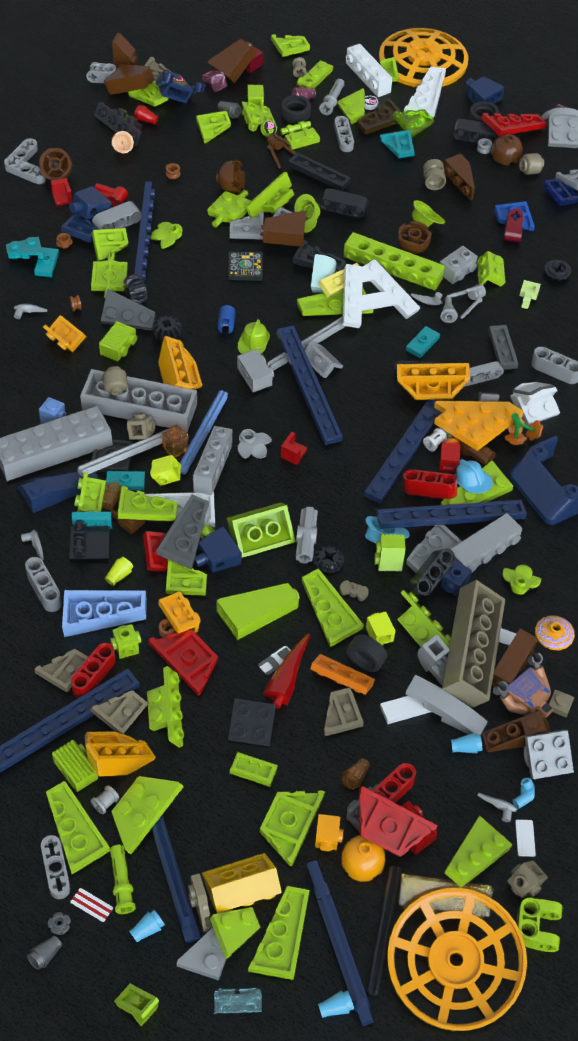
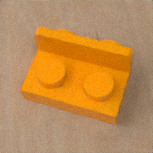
(179, 612)

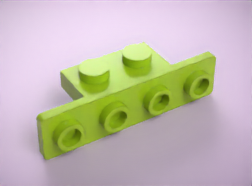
(271, 197)
(419, 624)
(165, 707)

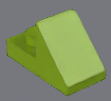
(137, 1003)

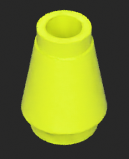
(119, 570)

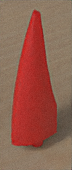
(283, 681)

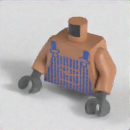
(528, 692)

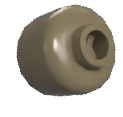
(531, 163)
(115, 380)

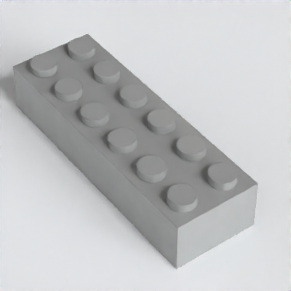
(165, 402)
(53, 442)

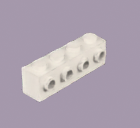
(368, 70)

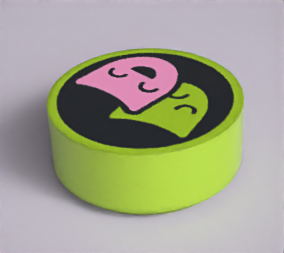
(268, 128)

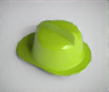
(308, 204)
(425, 215)
(253, 337)

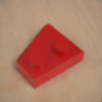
(151, 543)

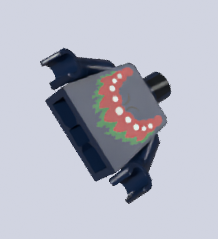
(175, 86)

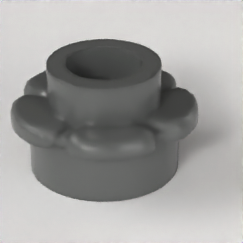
(59, 929)

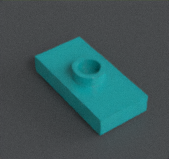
(46, 265)
(422, 342)
(132, 479)
(93, 518)

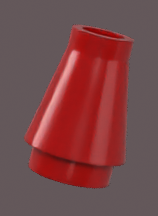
(144, 114)

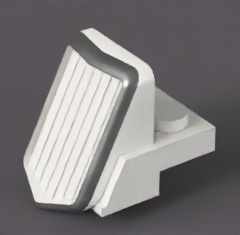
(535, 401)

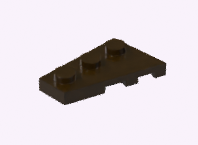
(379, 118)

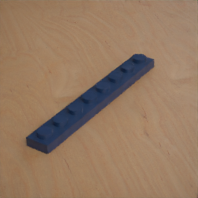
(145, 228)
(309, 385)
(403, 452)
(449, 514)
(64, 719)

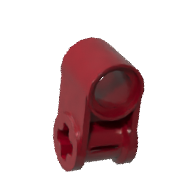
(513, 228)

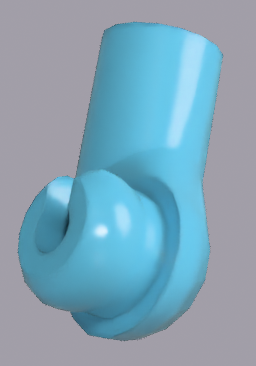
(527, 793)

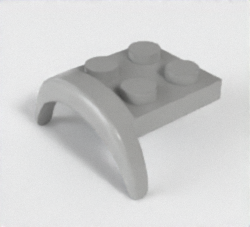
(562, 127)

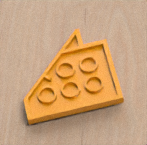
(475, 421)

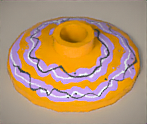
(551, 638)

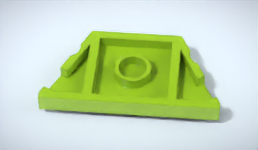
(142, 808)
(290, 821)

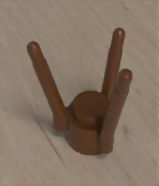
(277, 142)

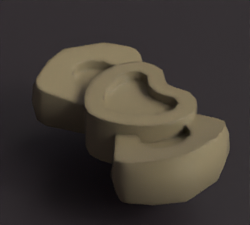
(354, 590)

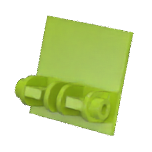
(256, 115)

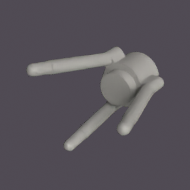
(474, 293)

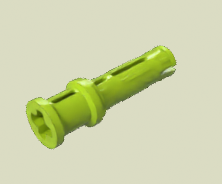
(122, 887)

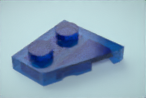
(560, 192)

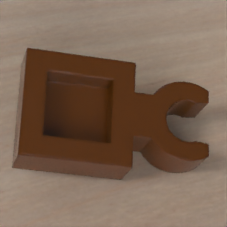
(129, 525)

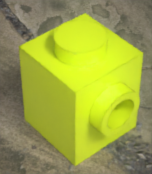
(165, 470)
(380, 628)

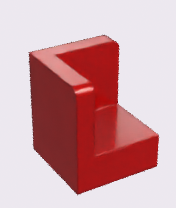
(61, 191)
(291, 450)
(449, 457)

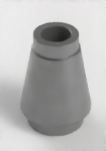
(232, 109)
(44, 952)

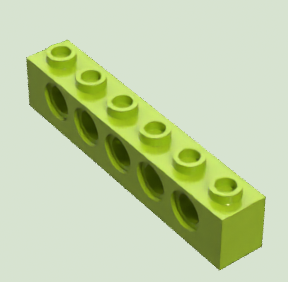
(394, 261)

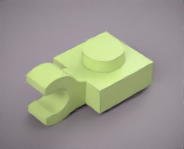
(529, 291)

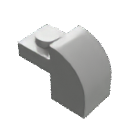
(433, 657)

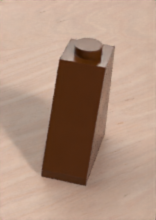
(233, 59)
(129, 78)
(284, 229)
(515, 658)

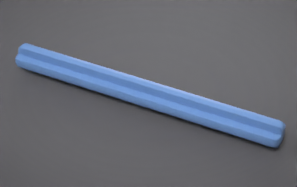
(203, 431)

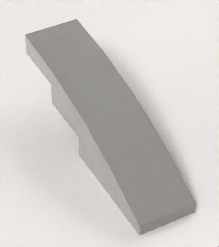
(447, 706)

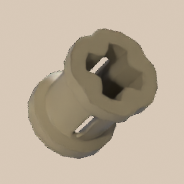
(297, 66)

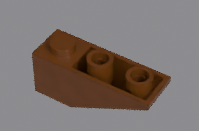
(460, 173)
(513, 733)

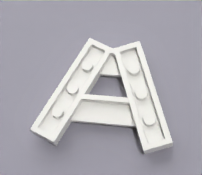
(390, 293)

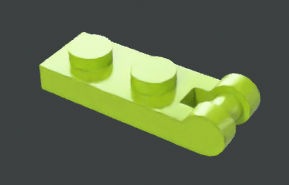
(315, 75)

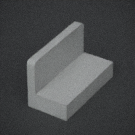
(321, 359)

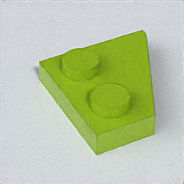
(149, 95)
(353, 106)
(212, 124)
(109, 241)

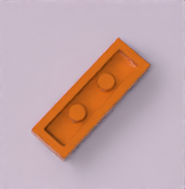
(342, 674)

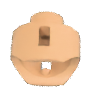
(122, 142)

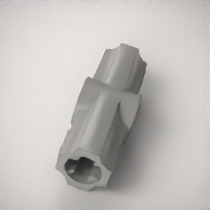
(306, 535)

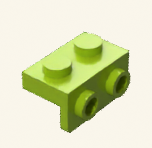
(491, 268)
(91, 494)

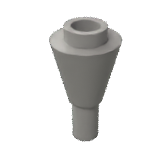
(448, 313)

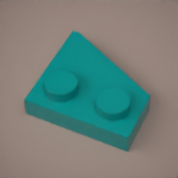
(399, 143)
(24, 248)

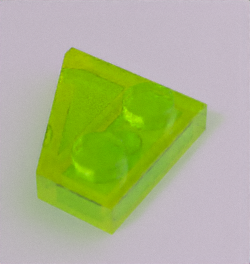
(413, 120)

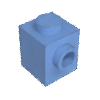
(51, 410)

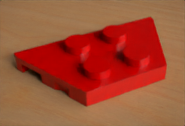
(188, 657)
(390, 824)

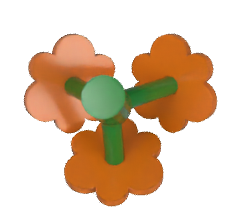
(533, 430)

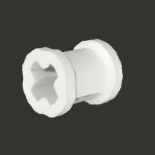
(435, 439)

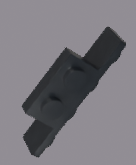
(119, 121)

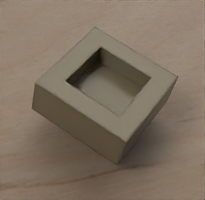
(561, 703)

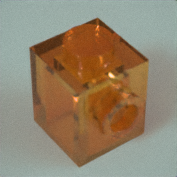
(175, 441)

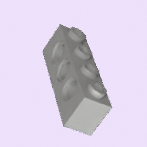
(212, 460)

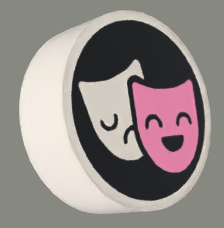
(371, 102)

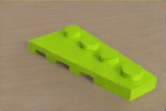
(324, 305)
(500, 486)
(331, 610)
(76, 830)
(477, 852)
(281, 943)

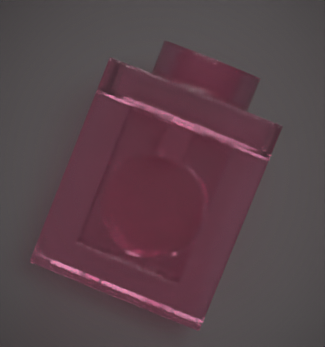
(216, 79)

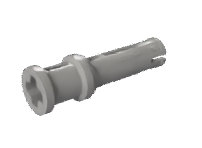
(331, 99)

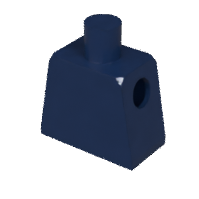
(484, 90)
(89, 203)
(218, 551)

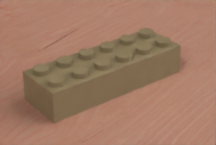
(474, 644)

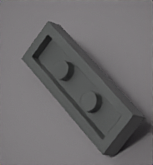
(503, 347)

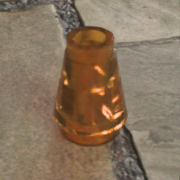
(111, 495)
(355, 774)

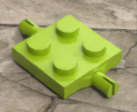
(229, 207)
(109, 275)

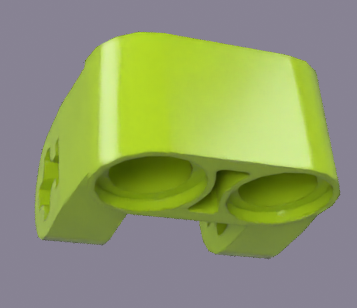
(542, 909)

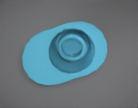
(472, 477)
(374, 532)

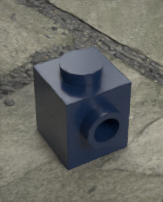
(455, 578)

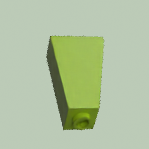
(257, 608)

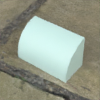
(323, 267)

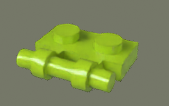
(301, 138)

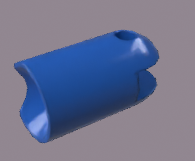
(226, 318)

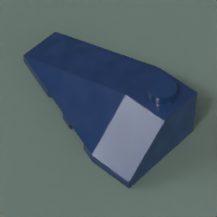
(50, 489)

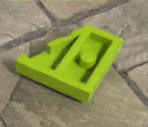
(290, 44)
(185, 580)
(234, 928)

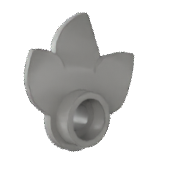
(253, 444)

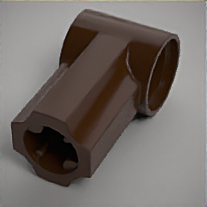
(483, 455)

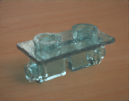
(247, 1001)

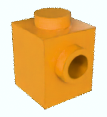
(328, 832)

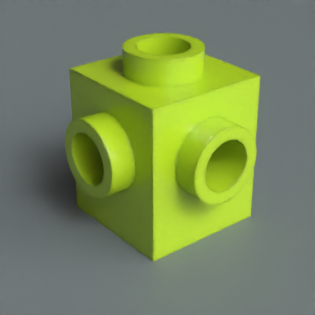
(125, 641)

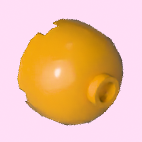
(362, 859)

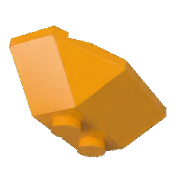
(178, 365)
(433, 380)
(116, 753)

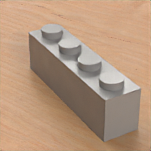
(488, 542)

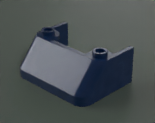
(540, 488)

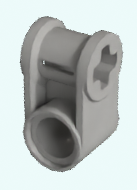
(101, 72)

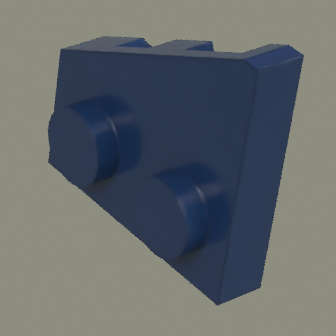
(79, 227)

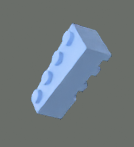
(97, 610)

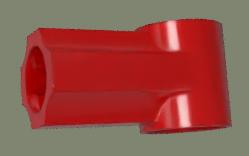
(116, 196)

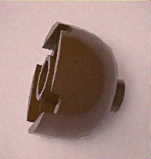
(507, 149)
(55, 164)
(231, 177)
(414, 237)

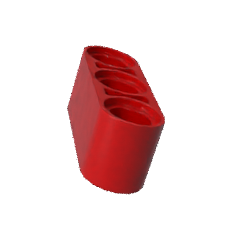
(430, 484)
(94, 662)
(397, 783)

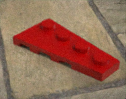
(513, 124)

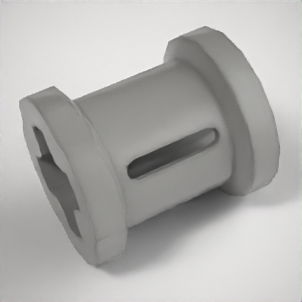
(105, 799)

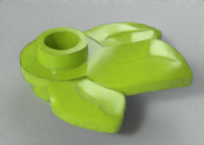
(167, 233)
(521, 579)

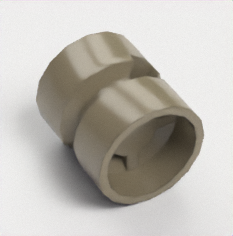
(434, 174)

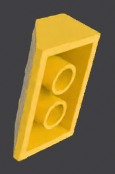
(242, 883)

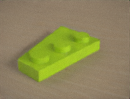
(143, 507)

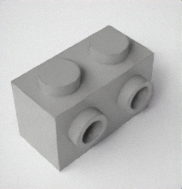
(459, 264)
(255, 370)

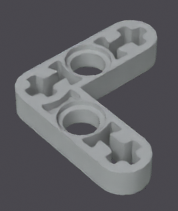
(15, 164)

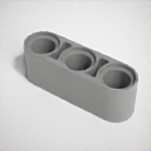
(117, 217)
(555, 365)
(46, 591)

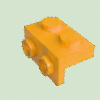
(65, 333)

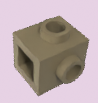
(140, 426)
(527, 879)

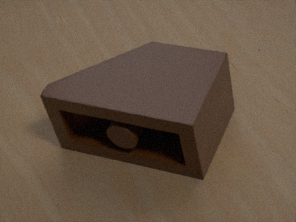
(123, 52)

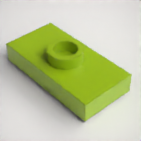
(253, 769)

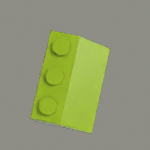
(261, 529)

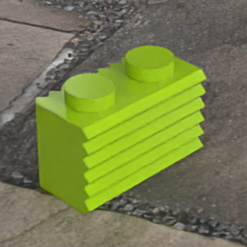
(118, 341)
(390, 552)
(74, 765)

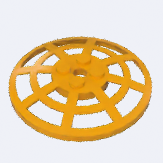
(425, 53)
(468, 948)

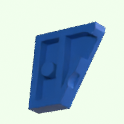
(502, 213)

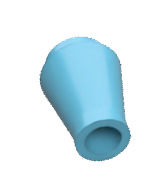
(469, 743)
(147, 926)
(336, 1005)

